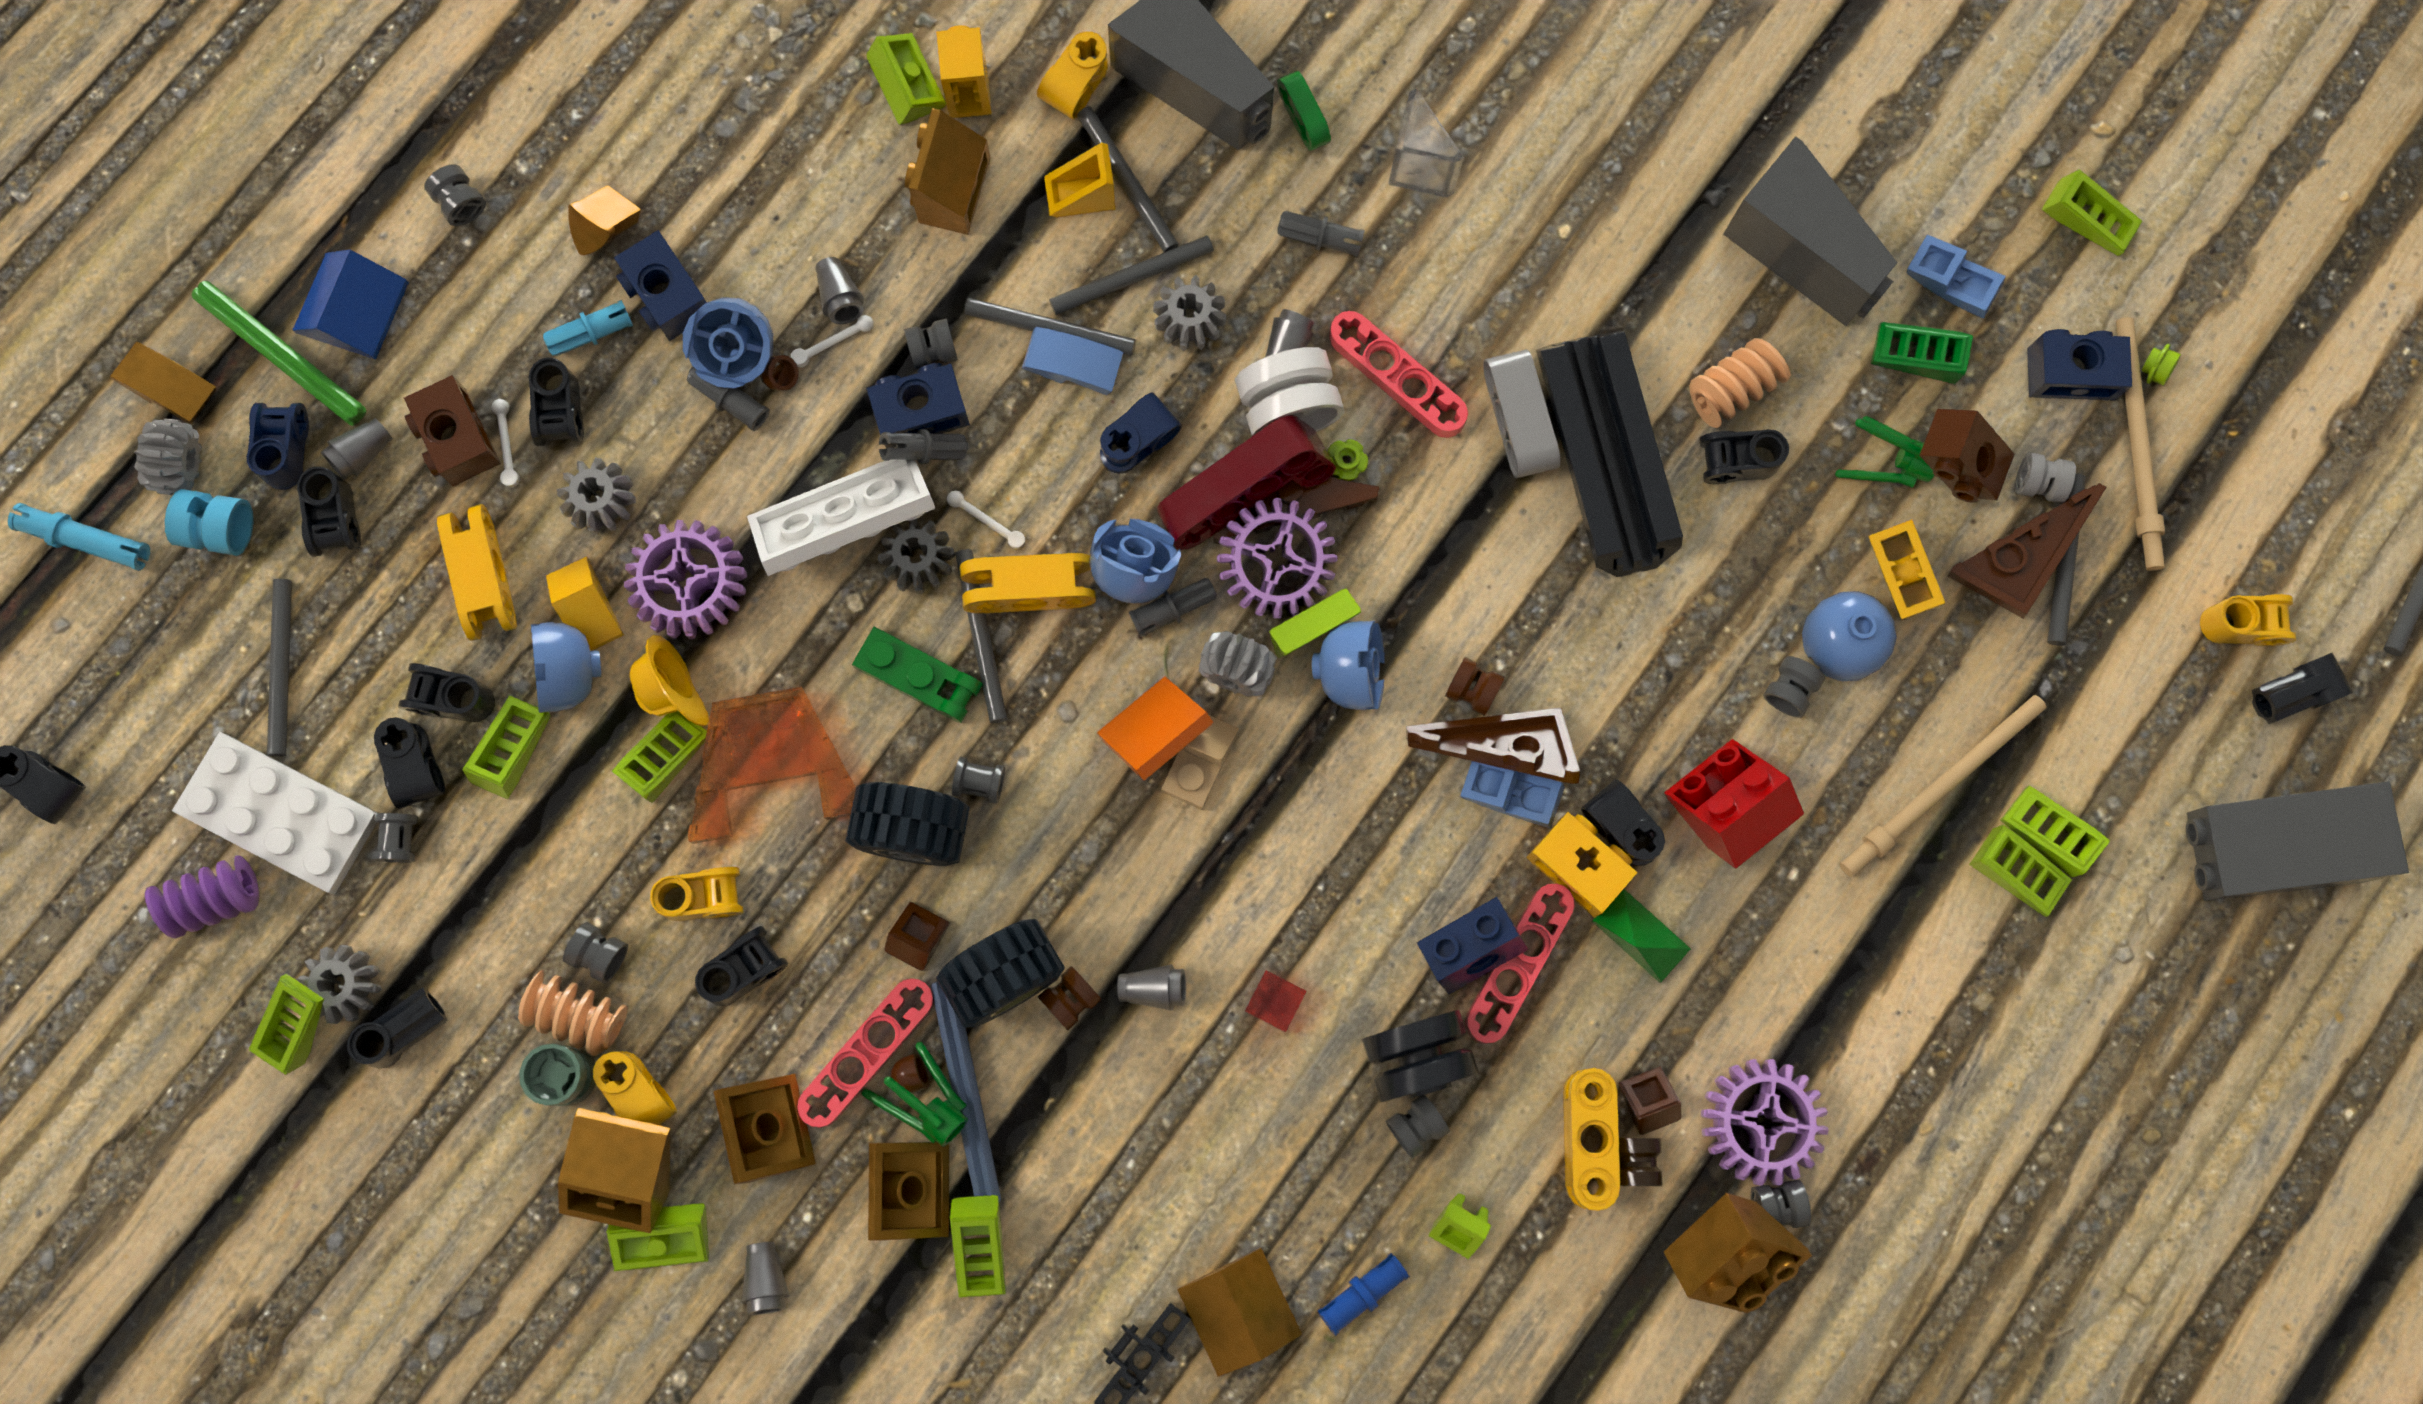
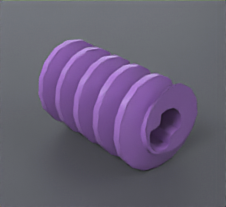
(206, 901)

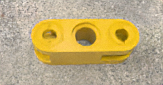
(476, 571)
(1026, 583)
(1602, 1163)

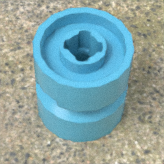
(203, 521)

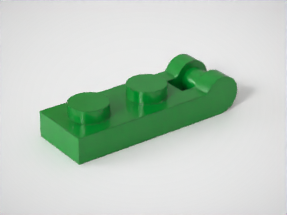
(915, 674)

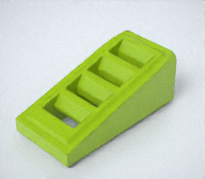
(2070, 213)
(650, 742)
(520, 753)
(2063, 819)
(1986, 863)
(269, 1043)
(977, 1217)

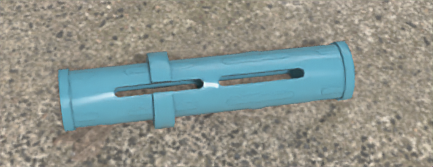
(61, 530)

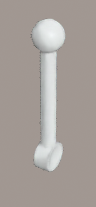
(802, 356)
(509, 476)
(1015, 539)

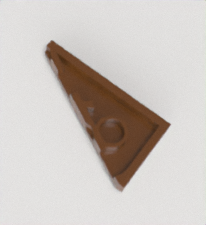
(1323, 498)
(2021, 564)
(1519, 742)

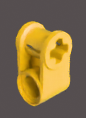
(1071, 80)
(2255, 619)
(702, 894)
(639, 1095)

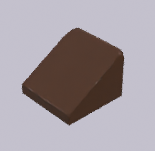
(915, 936)
(1651, 1100)

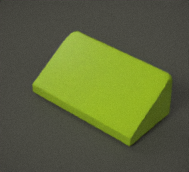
(904, 77)
(1313, 622)
(676, 1239)

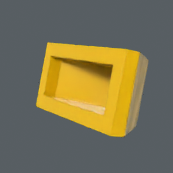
(1082, 184)
(582, 603)

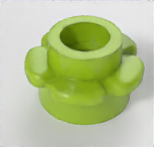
(2160, 364)
(1358, 462)

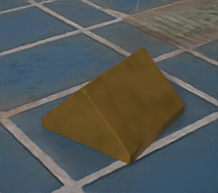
(763, 1128)
(908, 1191)
(1240, 1312)

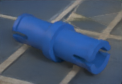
(1363, 1294)

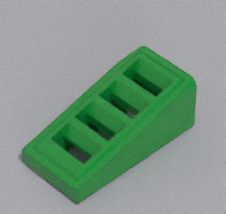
(1941, 339)

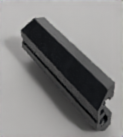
(1611, 452)

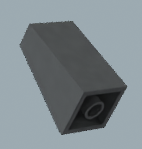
(1193, 67)
(1812, 236)
(2297, 842)

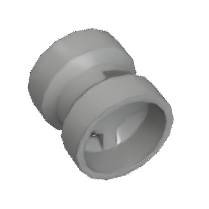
(2045, 477)

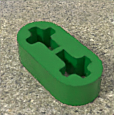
(1304, 110)

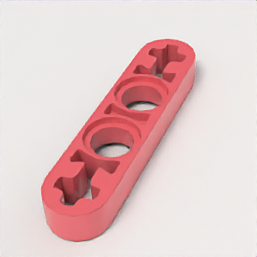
(1404, 368)
(1524, 966)
(861, 1048)

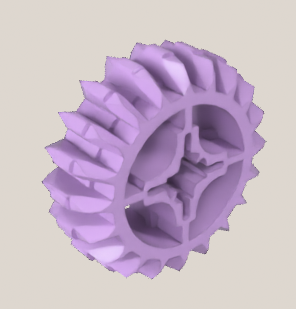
(1288, 523)
(650, 579)
(1804, 1126)

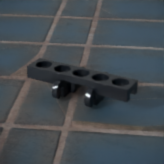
(1144, 1344)

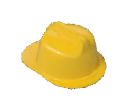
(664, 683)

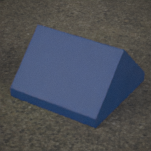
(351, 303)

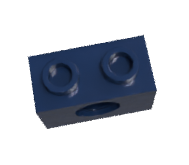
(653, 263)
(2057, 376)
(940, 414)
(1472, 946)

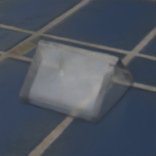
(1424, 152)

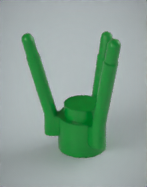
(1907, 458)
(937, 1120)

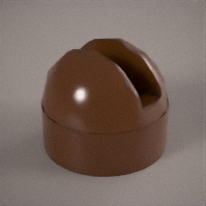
(783, 376)
(911, 1073)

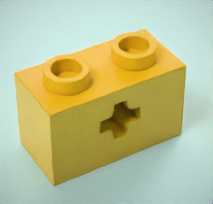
(964, 71)
(1906, 570)
(1558, 856)

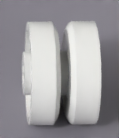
(1290, 385)

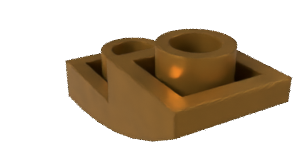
(163, 382)

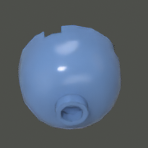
(728, 342)
(1133, 560)
(1849, 635)
(1351, 665)
(562, 666)

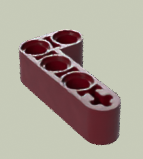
(1247, 474)

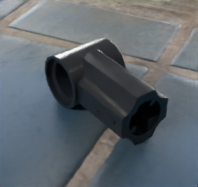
(2306, 687)
(400, 1029)

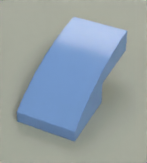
(1952, 277)
(1072, 358)
(1513, 793)

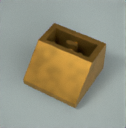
(947, 173)
(615, 1171)
(1735, 1255)

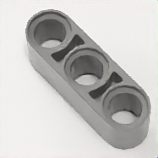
(1521, 413)

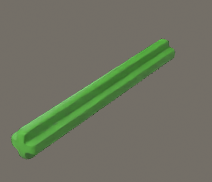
(279, 353)

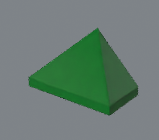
(1642, 935)

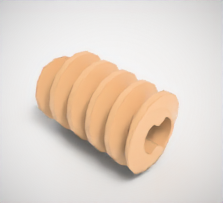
(1736, 380)
(570, 1016)

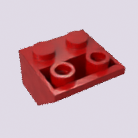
(1735, 802)

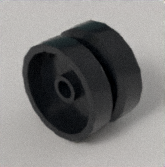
(1420, 1058)

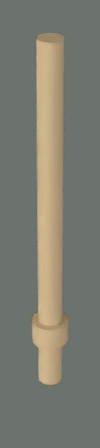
(2149, 523)
(1881, 839)

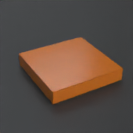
(1155, 728)

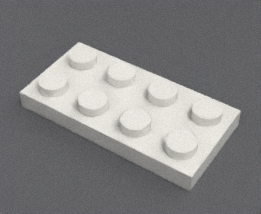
(839, 514)
(276, 813)

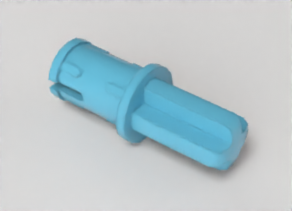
(587, 329)

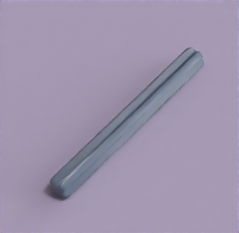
(965, 1086)

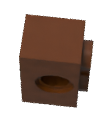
(469, 448)
(1967, 454)

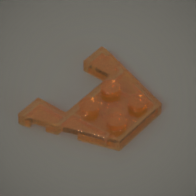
(760, 743)

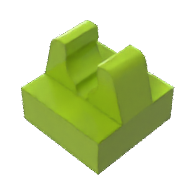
(1461, 1229)

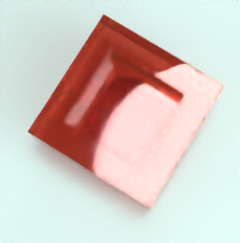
(1275, 1001)

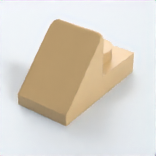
(1199, 764)

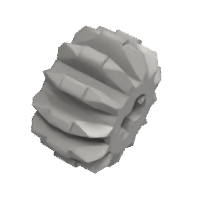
(1173, 308)
(168, 456)
(586, 483)
(1237, 663)
(356, 987)

